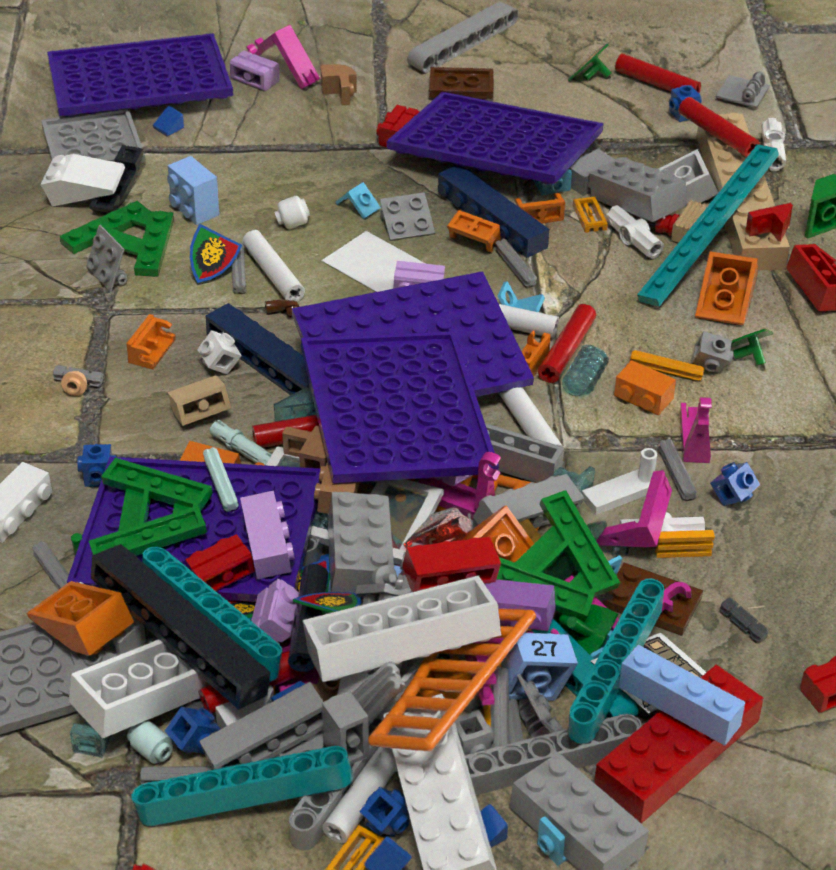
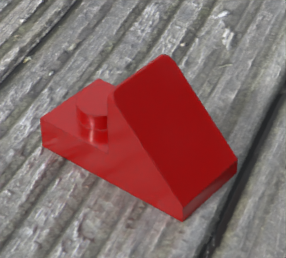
(771, 219)

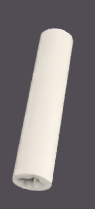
(273, 266)
(530, 321)
(528, 415)
(346, 814)

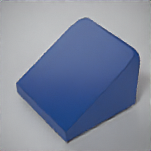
(169, 121)
(494, 825)
(387, 856)

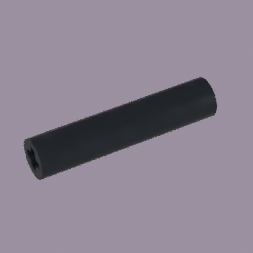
(313, 580)

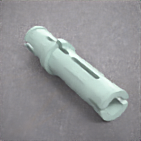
(237, 441)

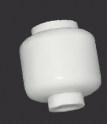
(292, 212)

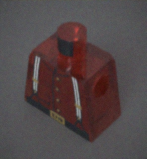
(442, 526)

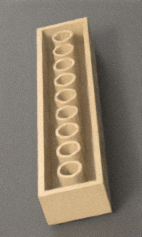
(722, 163)

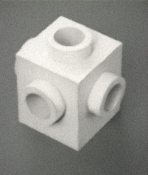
(219, 352)

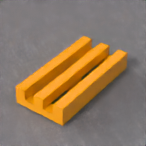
(586, 225)
(685, 544)
(349, 845)

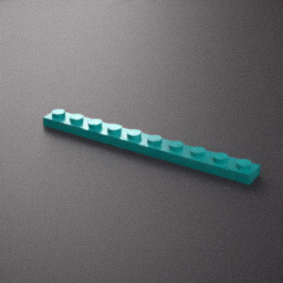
(707, 225)

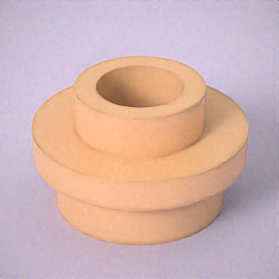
(77, 378)

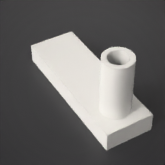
(622, 488)

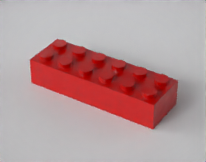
(668, 753)

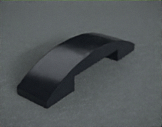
(131, 158)

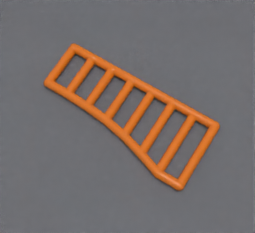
(467, 688)

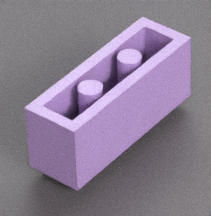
(267, 534)

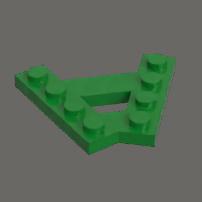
(149, 250)
(146, 484)
(570, 535)

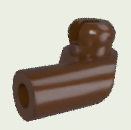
(281, 305)

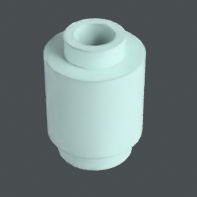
(150, 742)

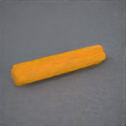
(668, 365)

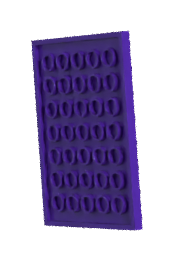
(138, 74)
(496, 137)
(442, 305)
(395, 406)
(290, 485)

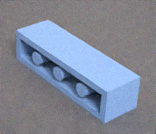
(681, 694)

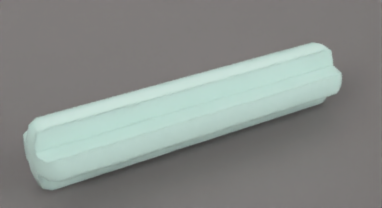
(220, 479)

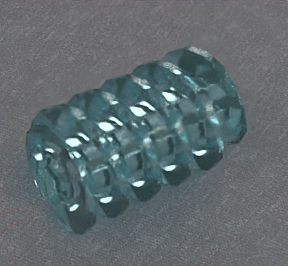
(585, 371)

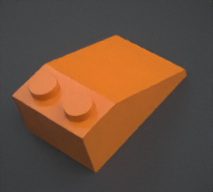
(727, 288)
(506, 534)
(83, 616)

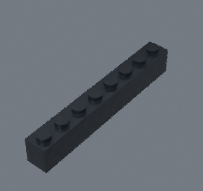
(182, 627)

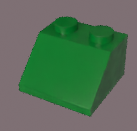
(822, 207)

